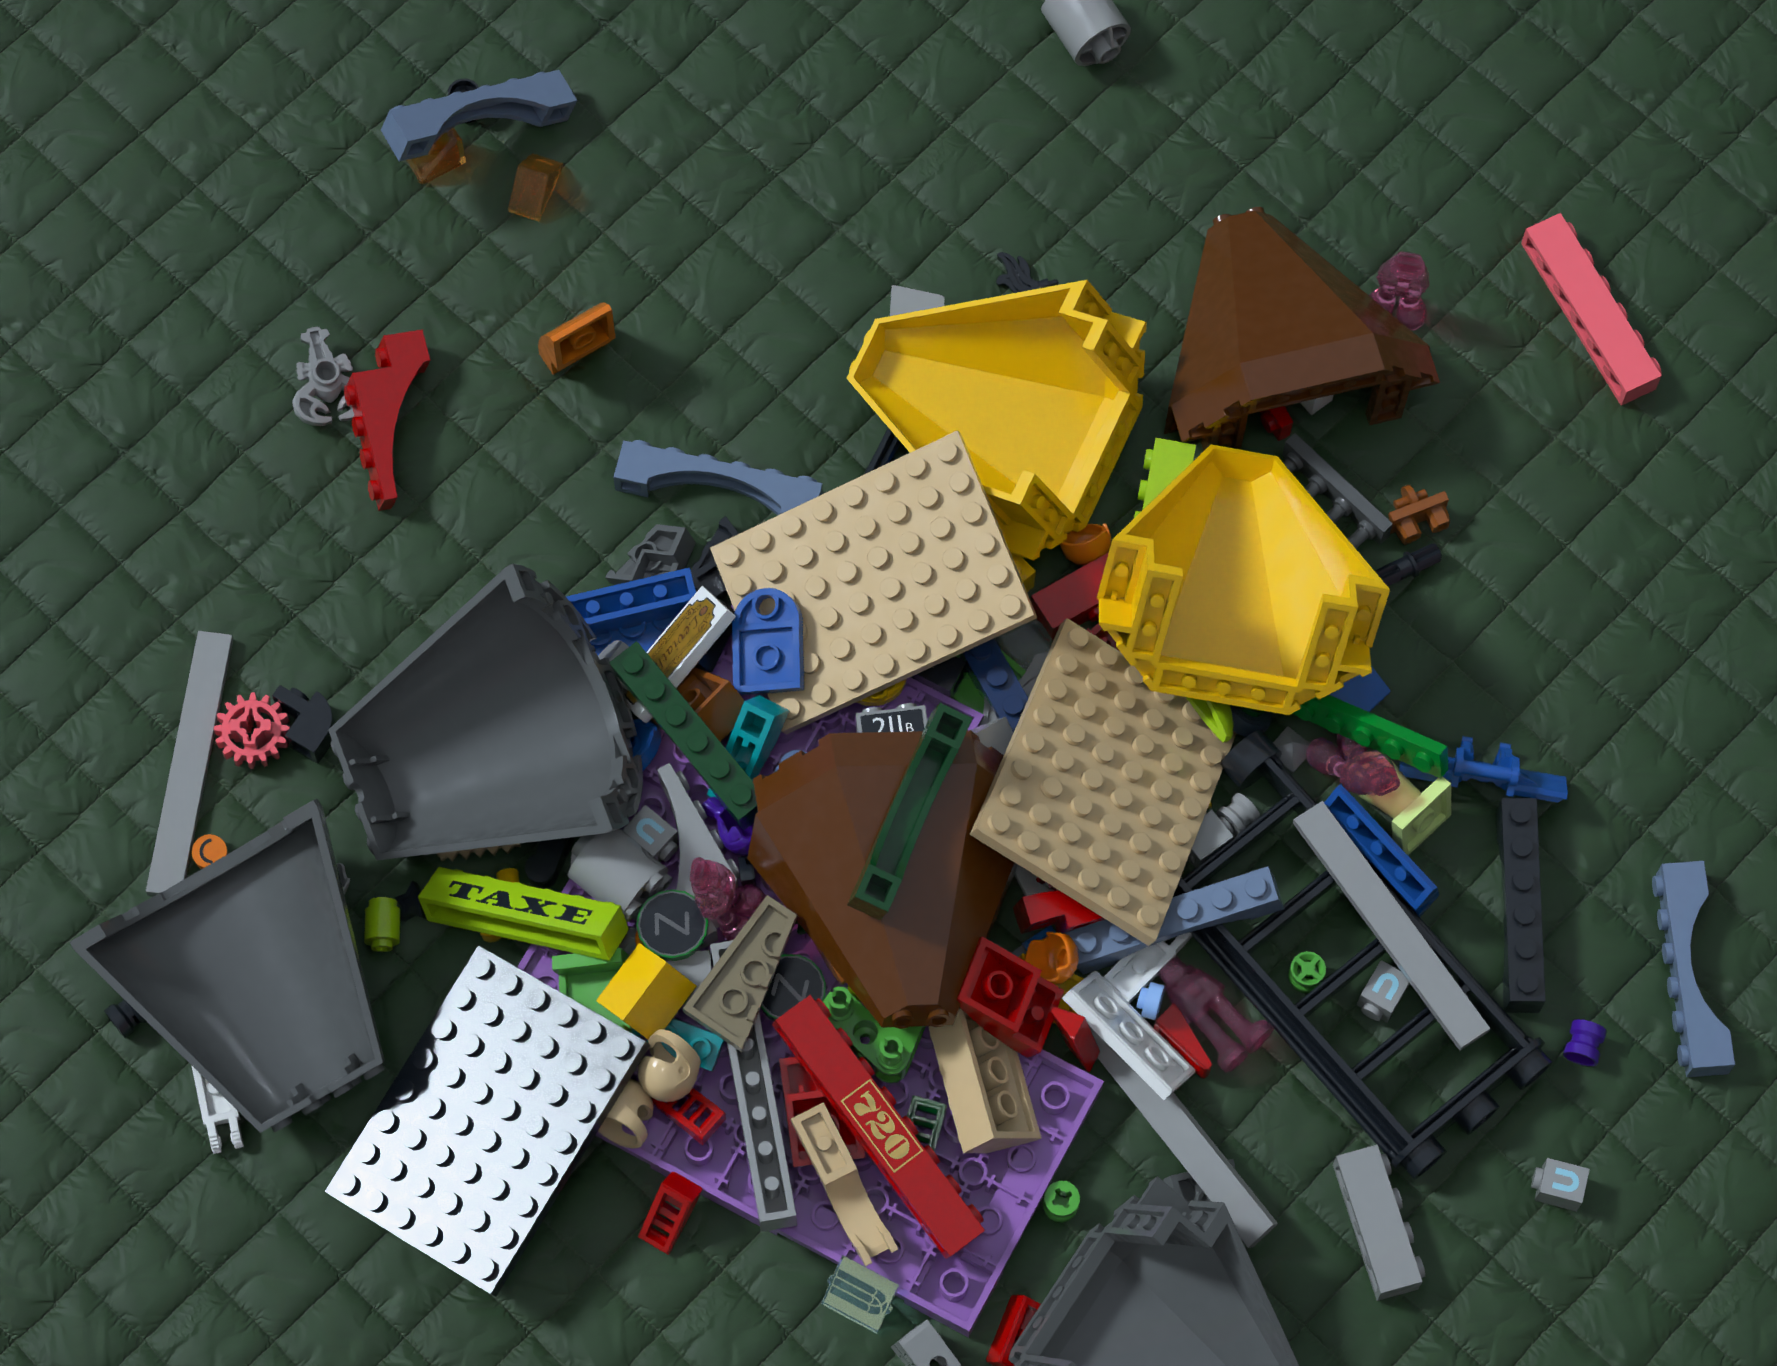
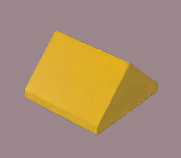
(646, 992)

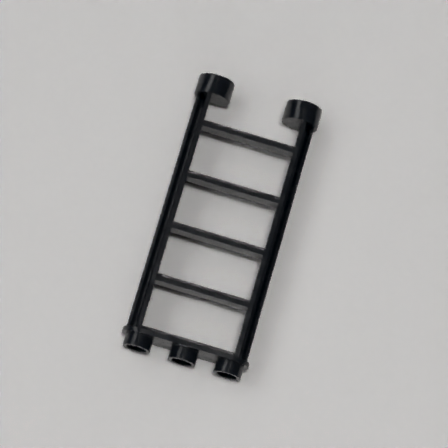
(1470, 1107)

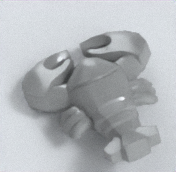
(324, 380)

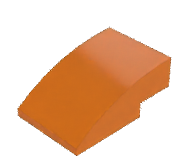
(577, 337)

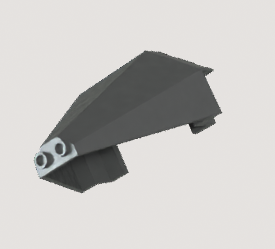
(1157, 1291)

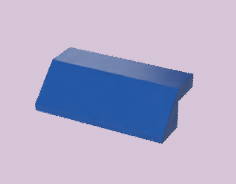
(635, 609)
(1382, 851)

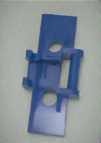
(1504, 773)

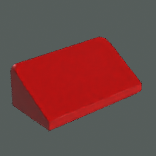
(1077, 1036)
(1014, 1321)

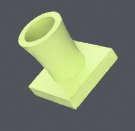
(1414, 812)

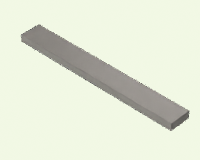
(190, 761)
(1391, 926)
(1192, 1149)

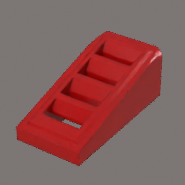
(1178, 1034)
(707, 1128)
(680, 1193)

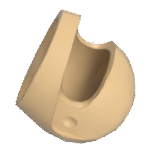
(663, 1074)
(630, 1109)

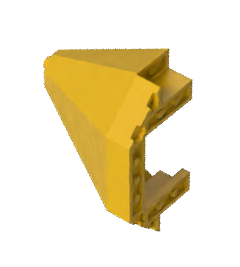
(1031, 384)
(1240, 589)

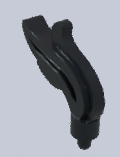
(1018, 275)

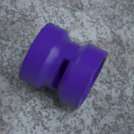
(1584, 1042)

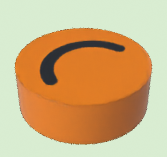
(208, 850)

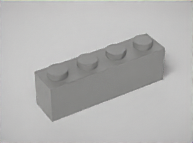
(1378, 1222)

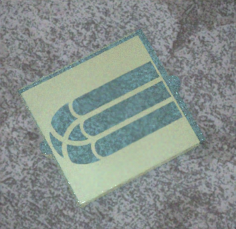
(859, 1294)

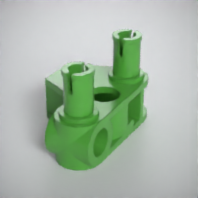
(889, 1048)

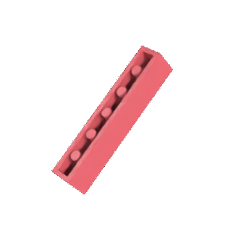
(1591, 309)

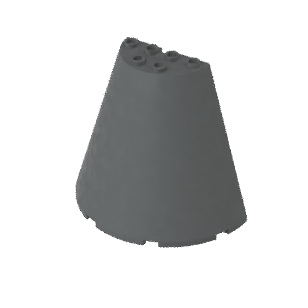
(493, 731)
(252, 973)

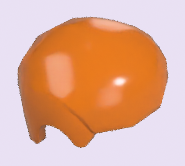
(1087, 544)
(1055, 956)

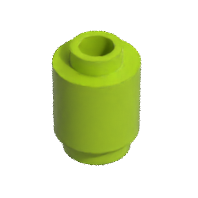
(382, 924)

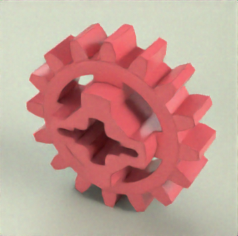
(237, 728)

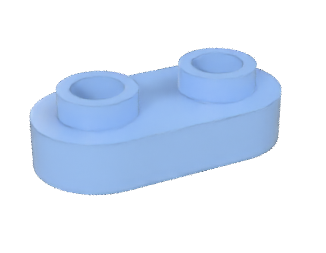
(1150, 1000)

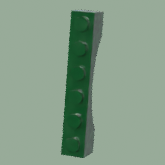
(687, 732)
(908, 811)

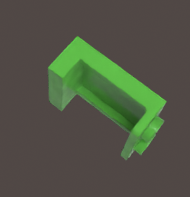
(586, 977)

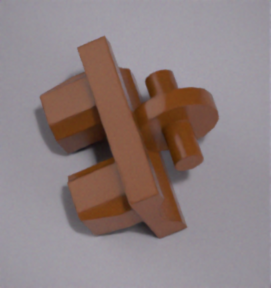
(1415, 508)

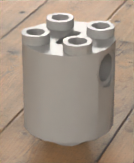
(1088, 28)
(617, 871)

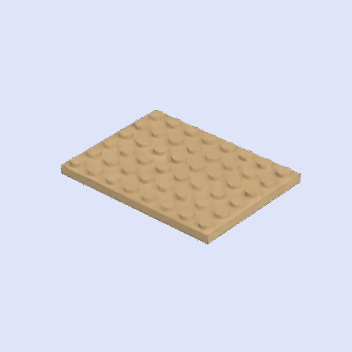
(884, 575)
(1103, 784)

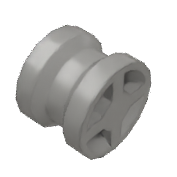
(1239, 813)

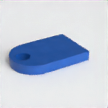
(767, 647)

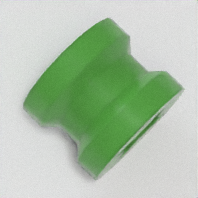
(1310, 965)
(1060, 1208)

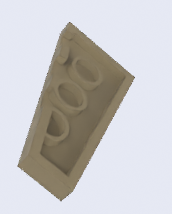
(739, 981)

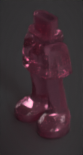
(1403, 277)
(1357, 768)
(719, 897)
(1197, 994)

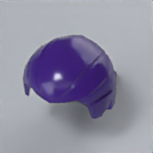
(729, 830)

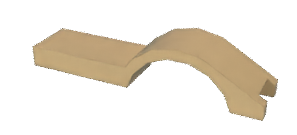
(842, 1183)

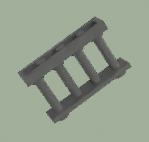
(1345, 497)

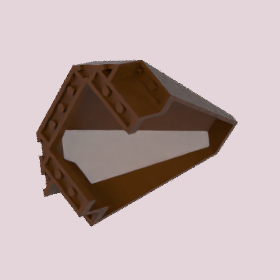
(1282, 330)
(814, 839)

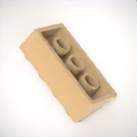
(983, 1087)

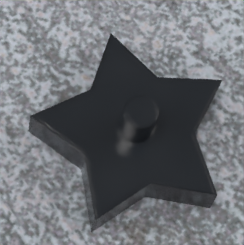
(410, 903)

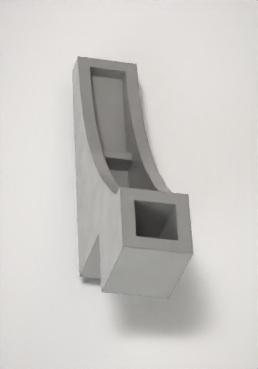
(693, 835)

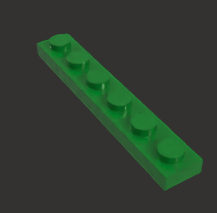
(1377, 734)

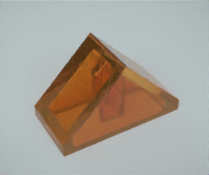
(443, 157)
(534, 186)

